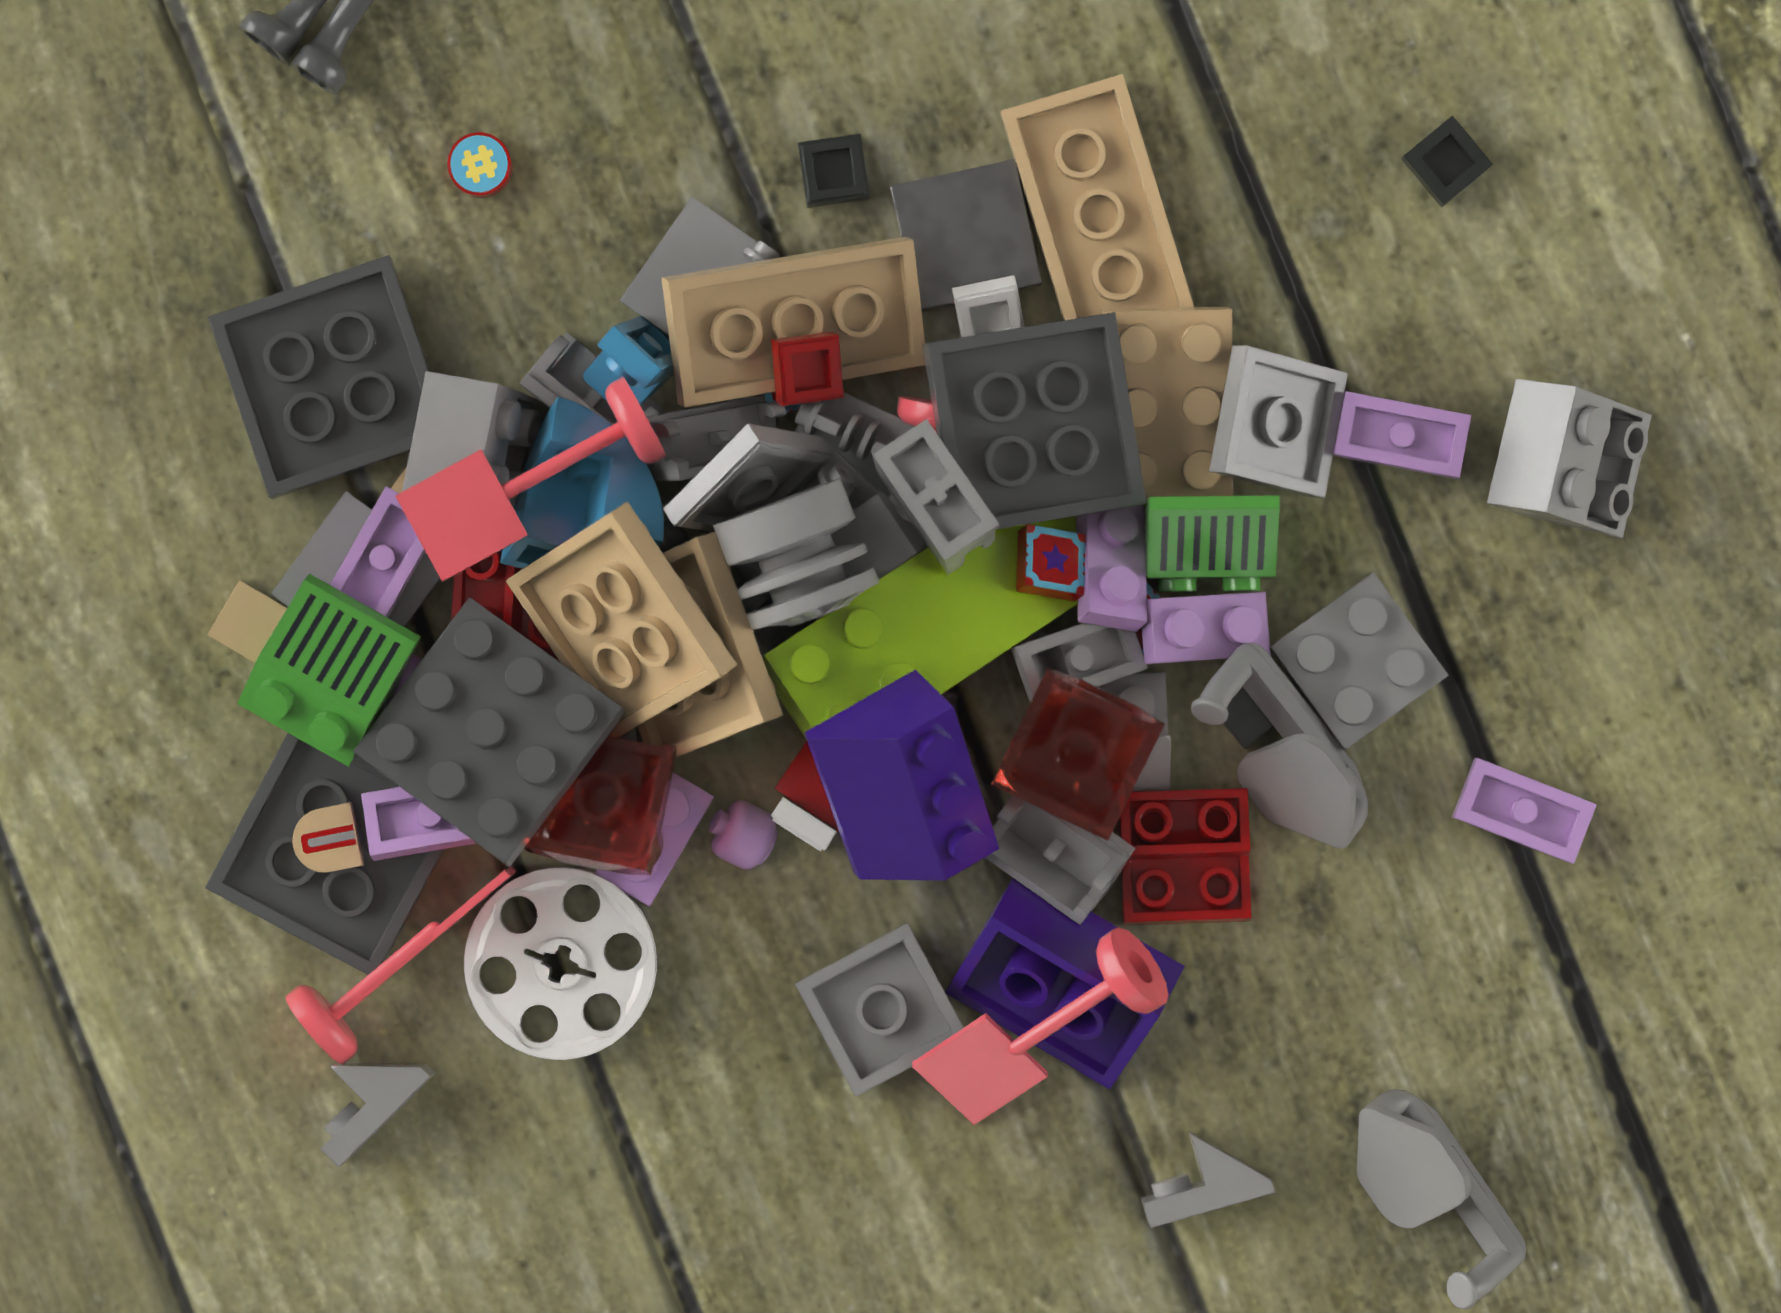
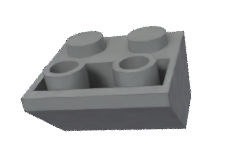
(470, 415)
(1569, 457)

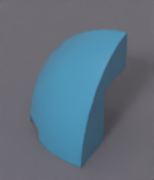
(583, 491)

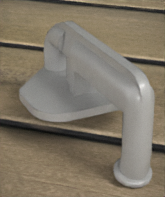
(1306, 776)
(1420, 1172)

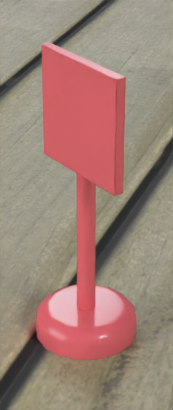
(468, 513)
(326, 1021)
(987, 1068)

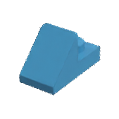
(634, 352)

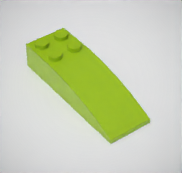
(913, 622)

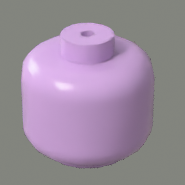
(743, 834)

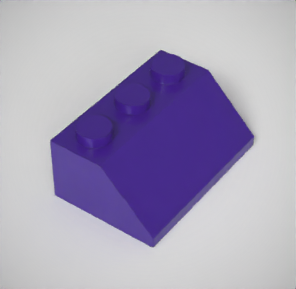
(902, 785)
(1037, 962)

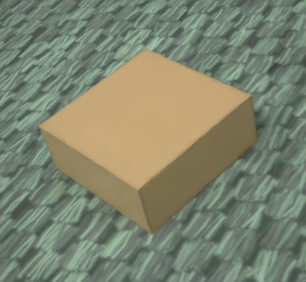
(247, 621)

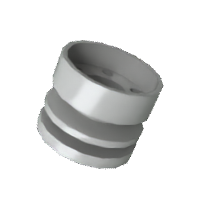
(797, 555)

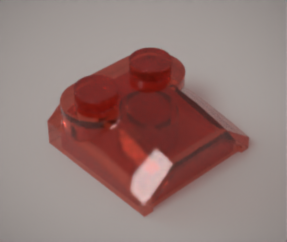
(1078, 752)
(612, 810)

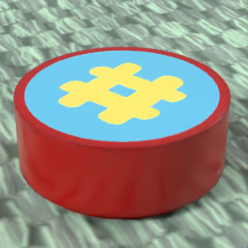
(479, 165)

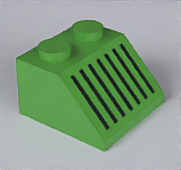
(1211, 540)
(328, 669)

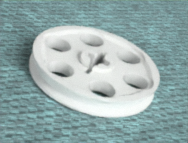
(533, 983)

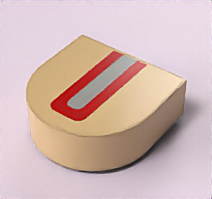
(328, 839)

